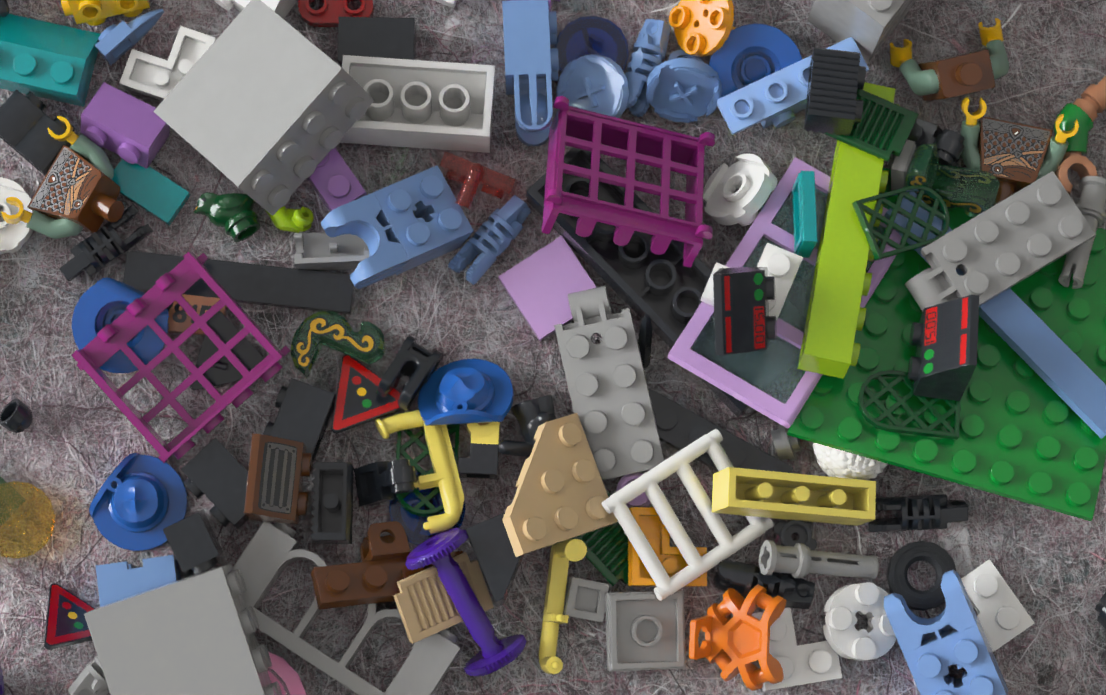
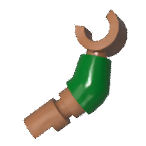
(1085, 111)

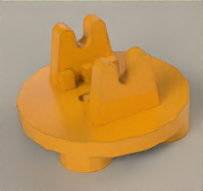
(702, 25)

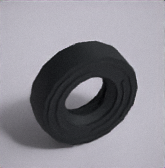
(899, 566)

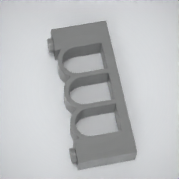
(262, 564)

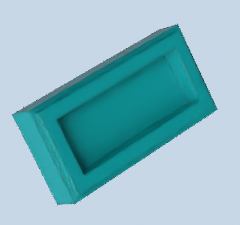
(150, 190)
(804, 214)

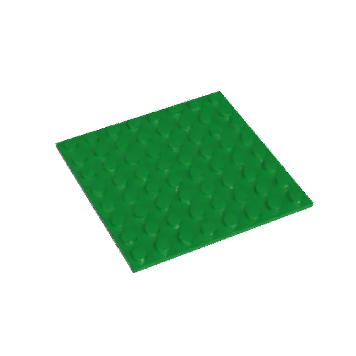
(1012, 425)

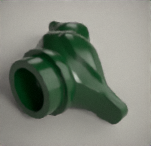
(231, 212)

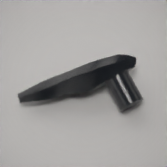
(645, 340)

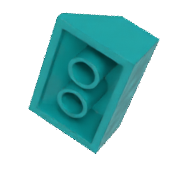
(46, 59)

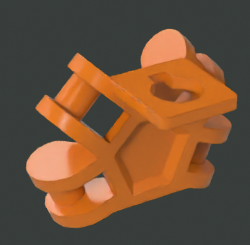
(740, 639)

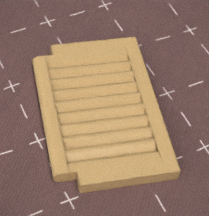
(426, 604)

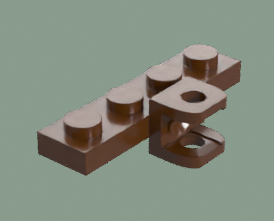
(373, 578)

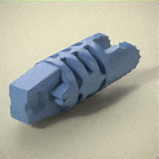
(648, 53)
(491, 239)

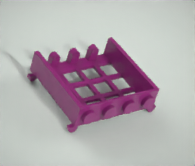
(632, 138)
(142, 313)

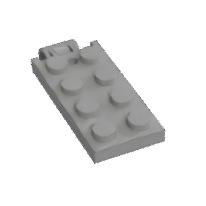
(1002, 245)
(609, 385)

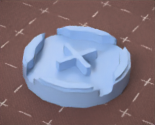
(594, 85)

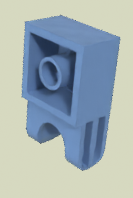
(530, 66)
(401, 225)
(945, 641)

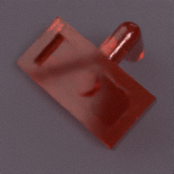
(473, 174)

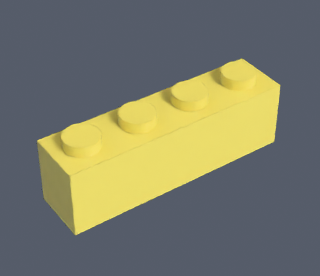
(793, 496)

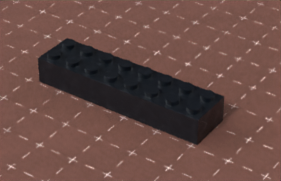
(642, 279)

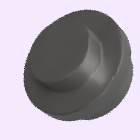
(785, 444)

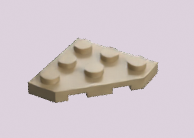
(557, 490)

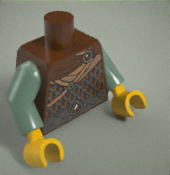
(955, 73)
(1011, 150)
(74, 192)

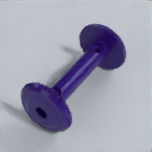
(493, 652)

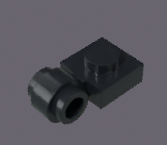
(947, 141)
(382, 480)

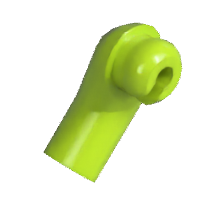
(292, 219)

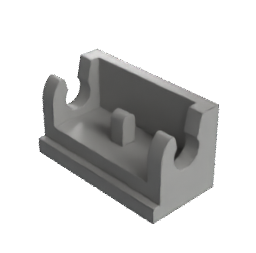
(322, 253)

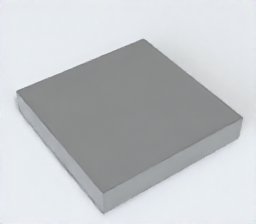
(644, 631)

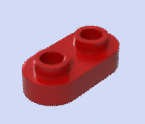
(331, 11)

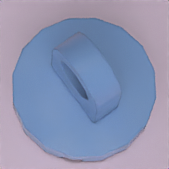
(683, 88)

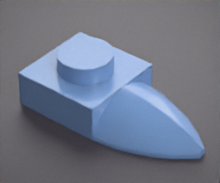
(119, 39)

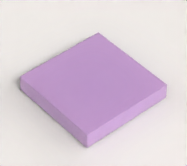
(543, 284)

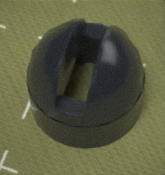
(16, 416)

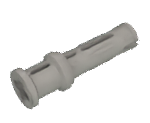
(1092, 207)
(801, 561)

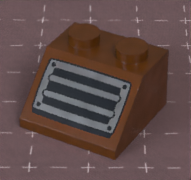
(277, 480)

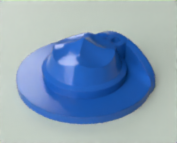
(751, 55)
(102, 306)
(466, 394)
(139, 503)

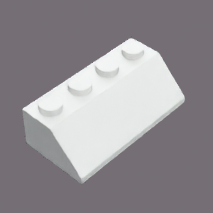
(423, 103)

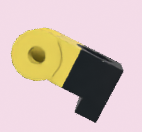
(483, 452)

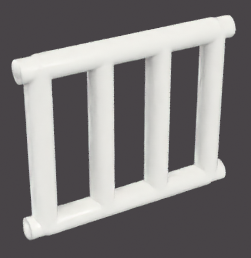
(649, 484)

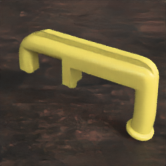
(443, 464)
(554, 601)

